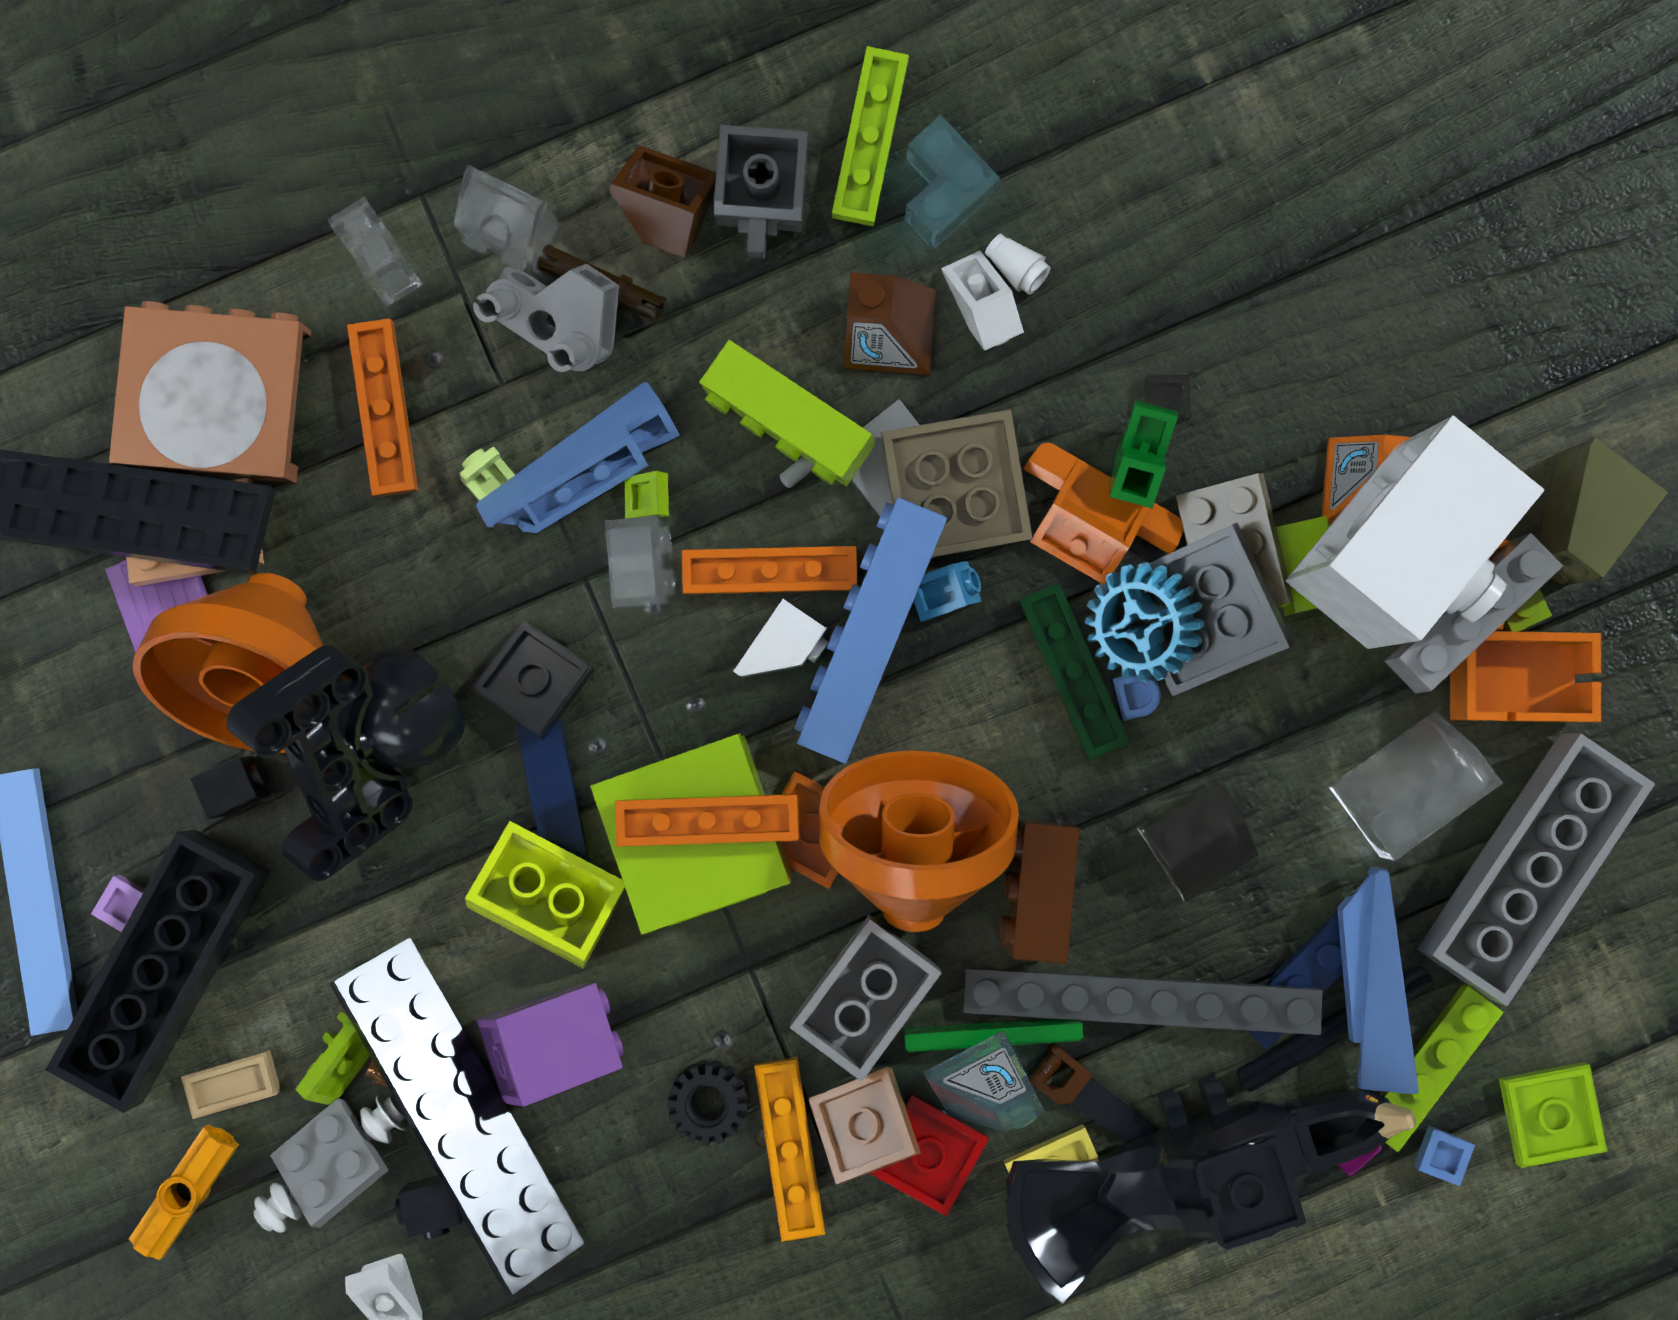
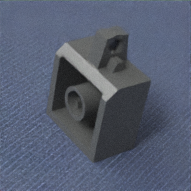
(760, 207)

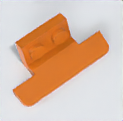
(1086, 523)

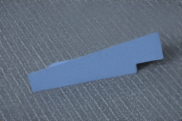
(582, 464)

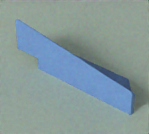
(1376, 987)

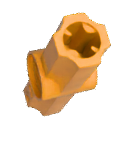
(169, 1211)

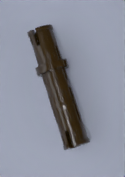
(629, 296)

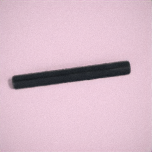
(1307, 1045)

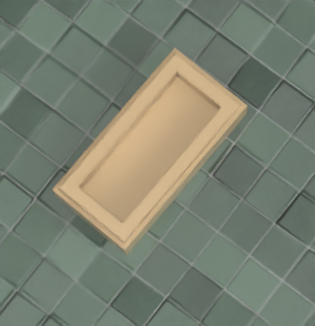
(231, 1084)

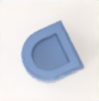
(1135, 697)

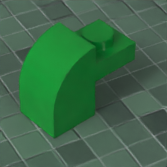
(1142, 453)

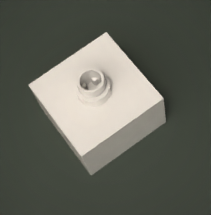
(1418, 538)

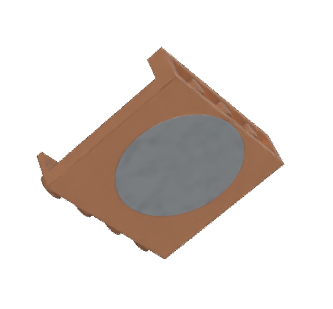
(207, 392)

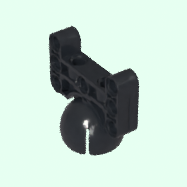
(345, 743)

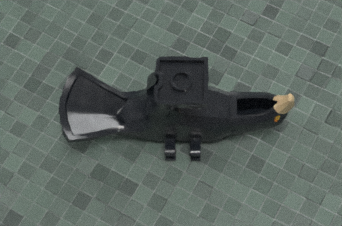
(1213, 1175)

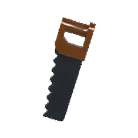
(1088, 1096)

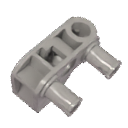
(579, 302)

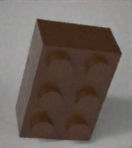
(1040, 892)

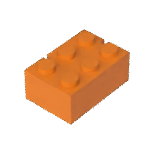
(1528, 679)

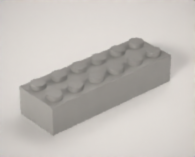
(1535, 867)

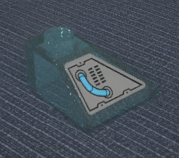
(986, 1086)

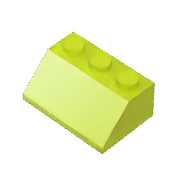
(545, 894)

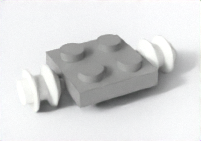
(328, 1163)

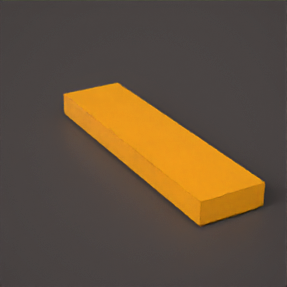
(789, 1149)

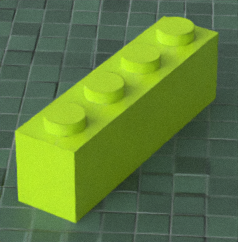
(786, 413)

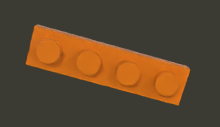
(382, 408)
(769, 570)
(707, 820)

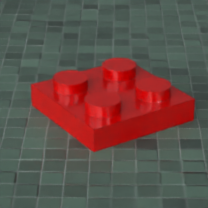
(946, 1158)

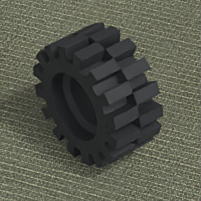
(701, 1128)

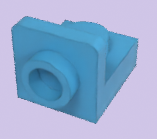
(947, 590)

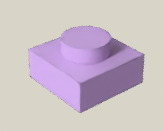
(118, 902)

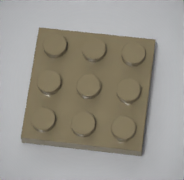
(966, 473)

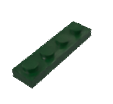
(1073, 671)

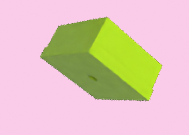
(691, 879)

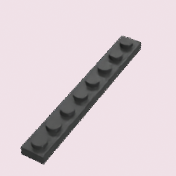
(1143, 1000)

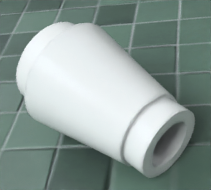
(1019, 264)

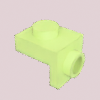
(484, 472)

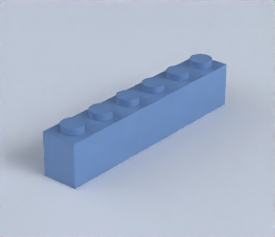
(871, 630)

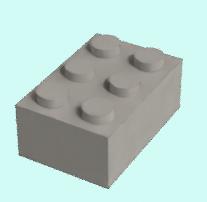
(865, 997)

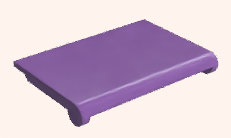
(143, 603)

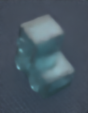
(956, 180)

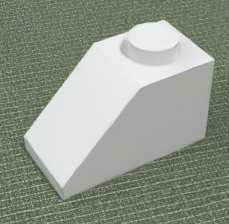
(983, 300)
(783, 643)

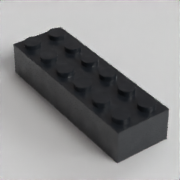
(158, 970)

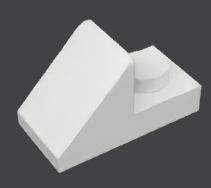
(385, 1290)

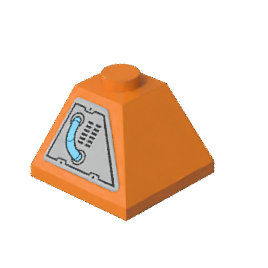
(1350, 465)

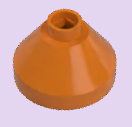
(221, 649)
(917, 832)

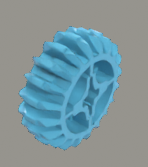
(1147, 638)

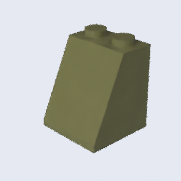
(1594, 510)

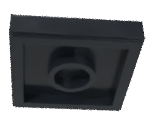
(533, 679)

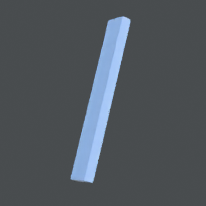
(35, 903)

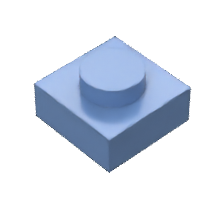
(1444, 1155)

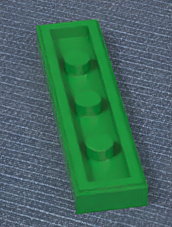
(967, 1035)

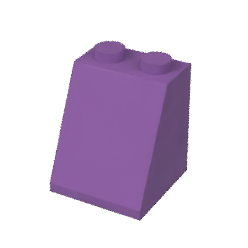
(550, 1044)

